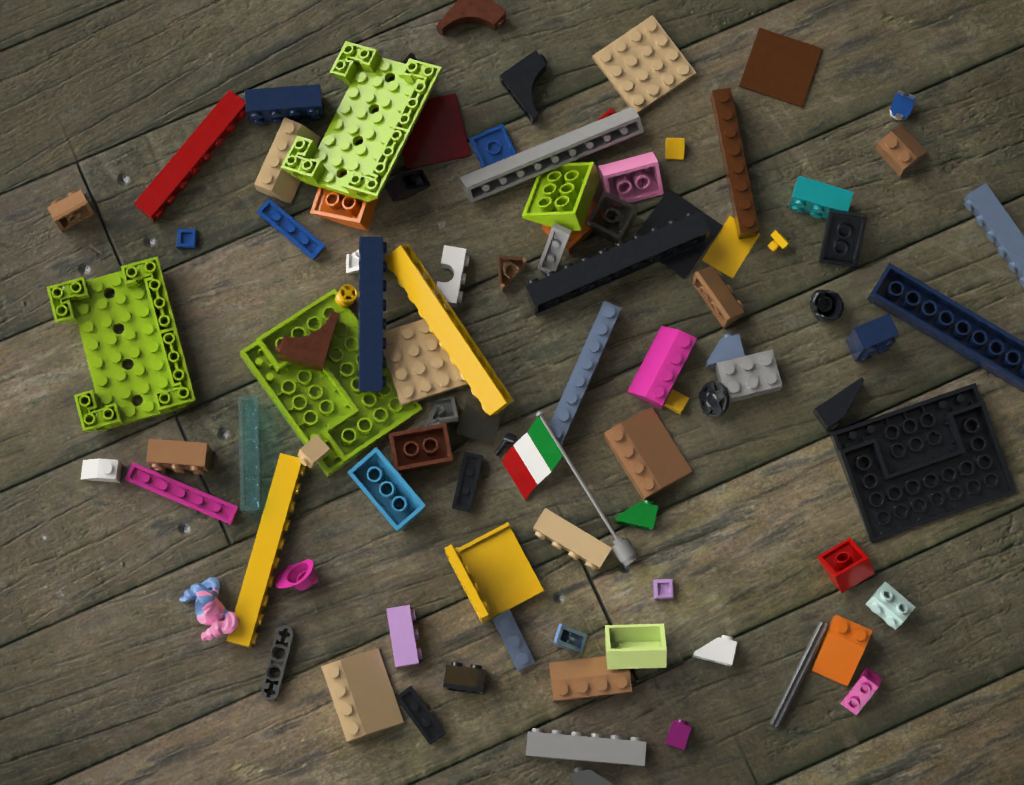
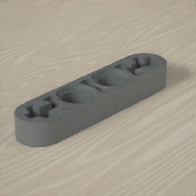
(279, 663)

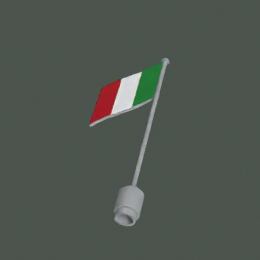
(535, 458)

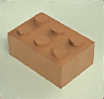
(179, 456)

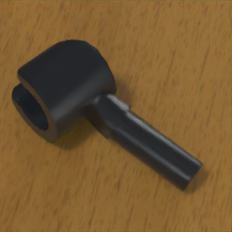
(509, 438)

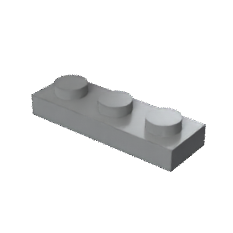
(554, 248)

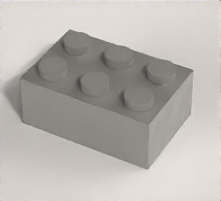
(749, 375)

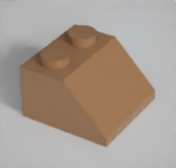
(900, 150)
(70, 210)

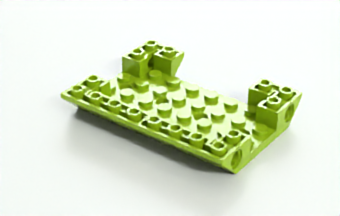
(381, 132)
(147, 340)

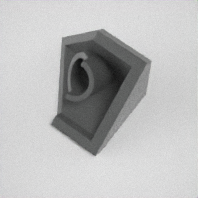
(444, 412)

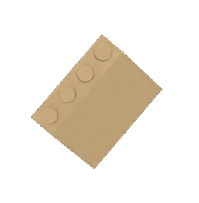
(362, 694)

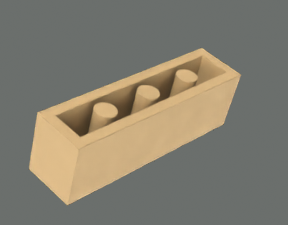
(572, 539)

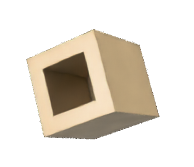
(313, 452)

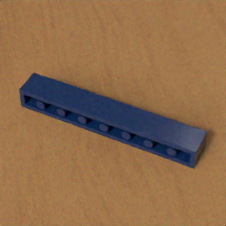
(371, 314)

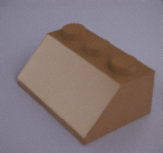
(718, 296)

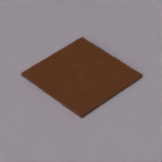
(780, 67)

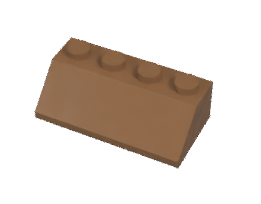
(587, 679)

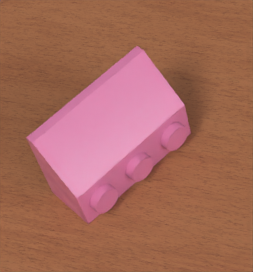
(632, 178)

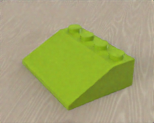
(563, 195)

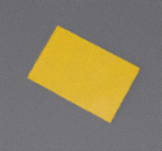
(727, 250)

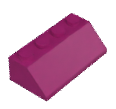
(662, 366)

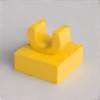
(779, 241)

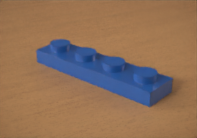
(291, 229)

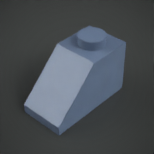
(726, 349)

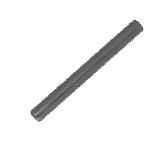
(799, 675)

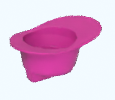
(297, 575)

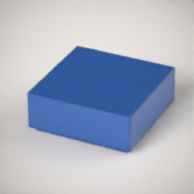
(186, 238)

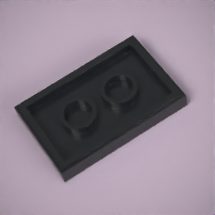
(842, 238)

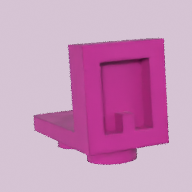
(862, 691)

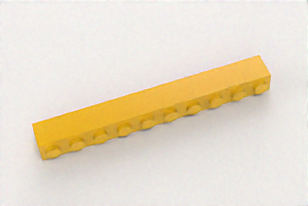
(448, 329)
(266, 549)

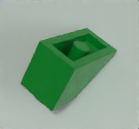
(639, 516)

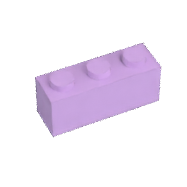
(404, 636)

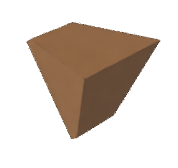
(508, 269)

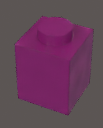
(678, 734)

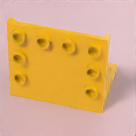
(494, 572)

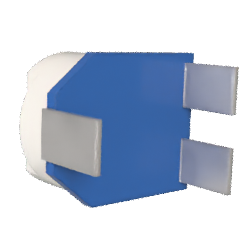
(902, 105)

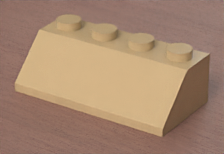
(271, 178)

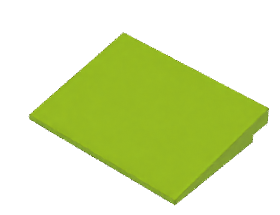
(327, 400)

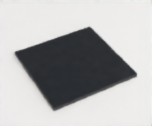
(670, 208)

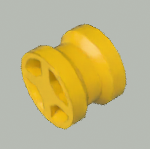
(346, 291)

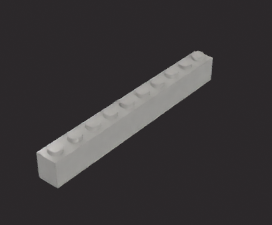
(551, 154)

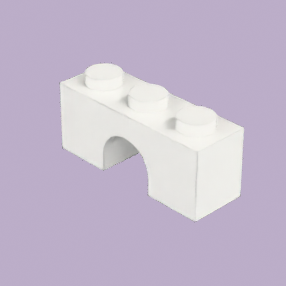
(454, 260)

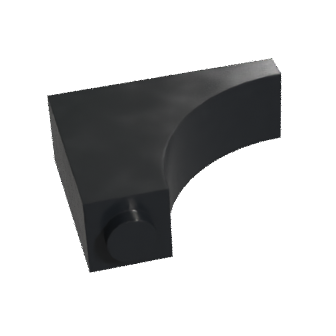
(520, 81)

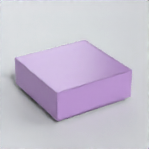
(663, 589)

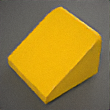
(674, 148)
(676, 401)

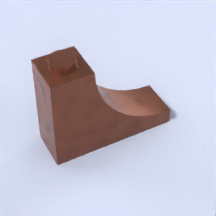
(473, 11)
(309, 349)

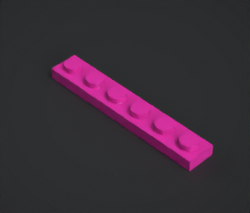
(181, 493)

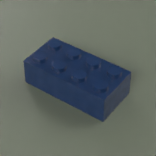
(288, 102)

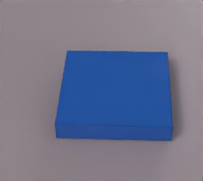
(492, 145)

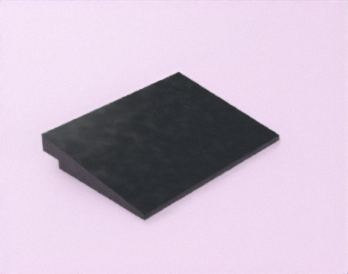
(922, 462)

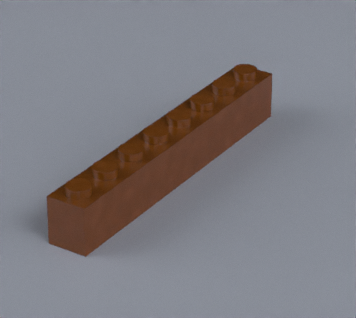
(734, 163)

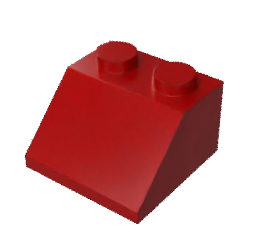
(846, 565)

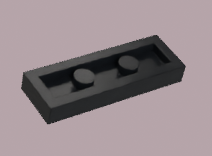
(467, 482)
(420, 715)

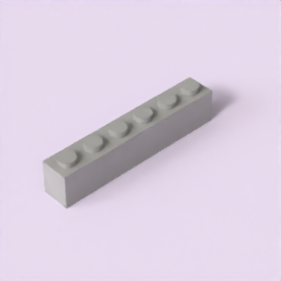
(584, 748)

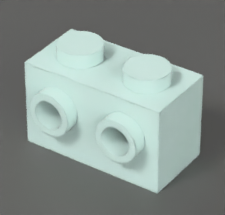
(890, 605)

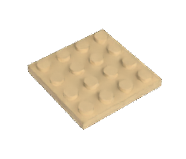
(644, 65)
(419, 363)

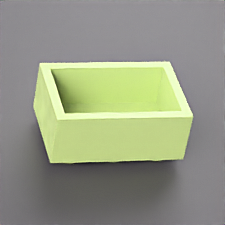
(635, 646)

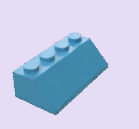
(387, 489)

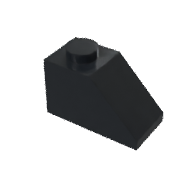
(406, 185)

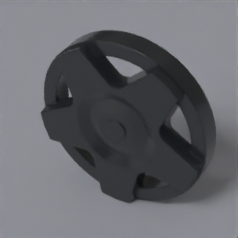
(712, 399)

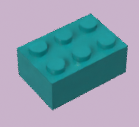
(818, 198)

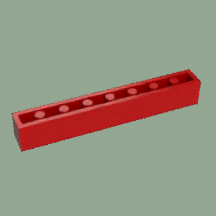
(191, 156)

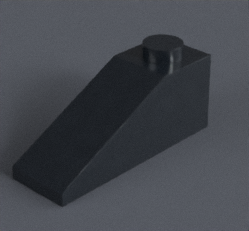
(835, 408)

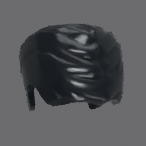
(826, 305)

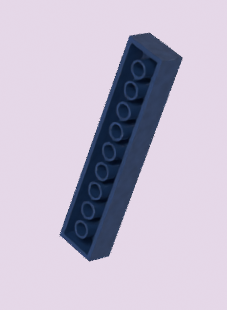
(950, 324)

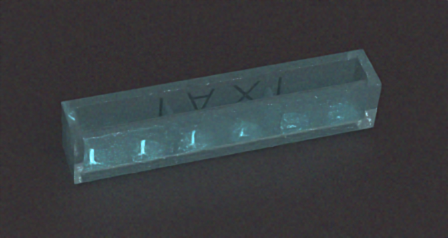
(250, 454)

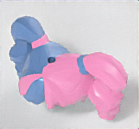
(210, 609)

